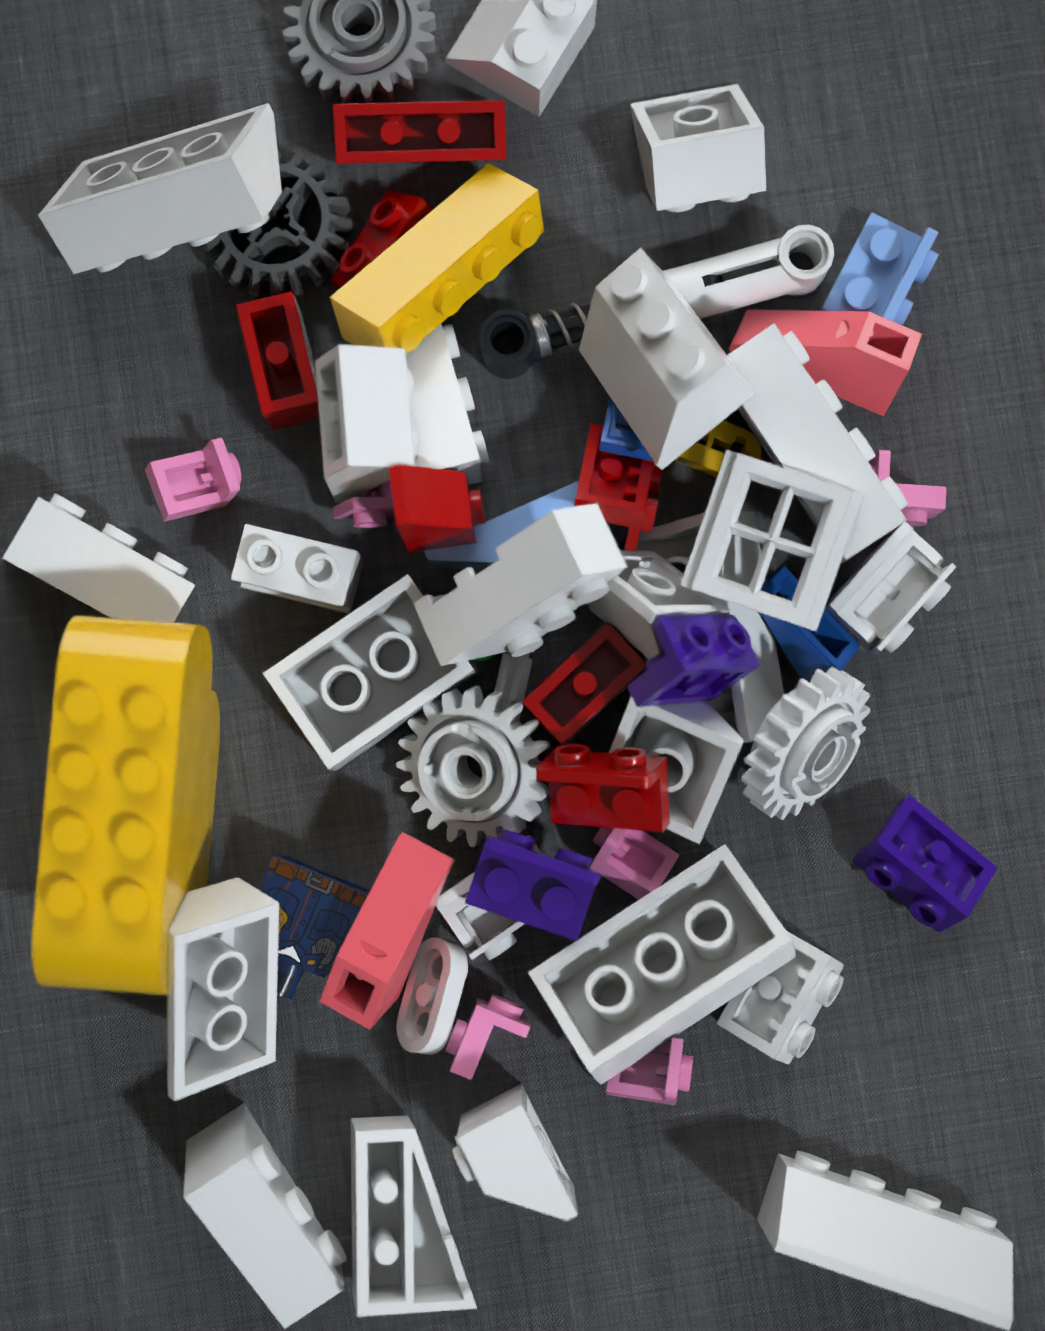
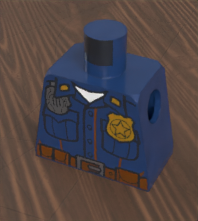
(313, 917)

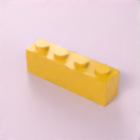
(440, 262)

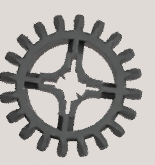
(254, 266)

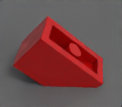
(434, 507)

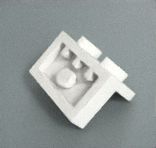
(781, 1007)

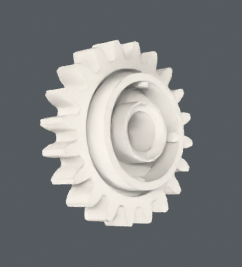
(806, 743)
(500, 744)

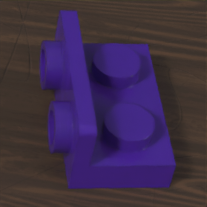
(698, 663)
(925, 866)
(533, 885)

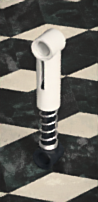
(706, 285)

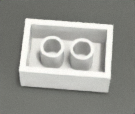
(364, 676)

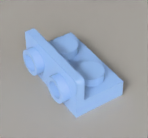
(882, 270)

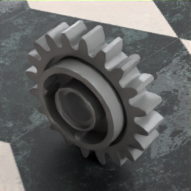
(359, 62)

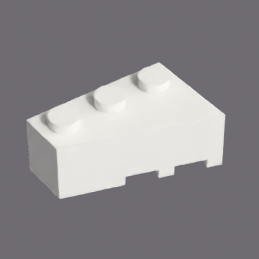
(441, 407)
(97, 564)
(528, 591)
(261, 1217)
(399, 1231)

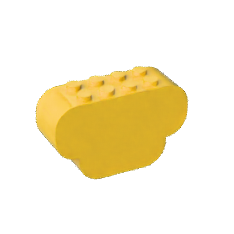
(124, 801)

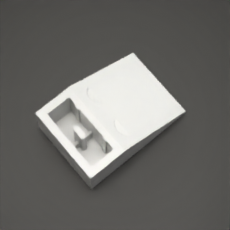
(364, 417)

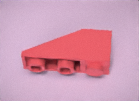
(851, 350)
(387, 932)

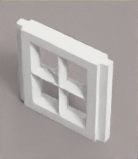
(821, 558)

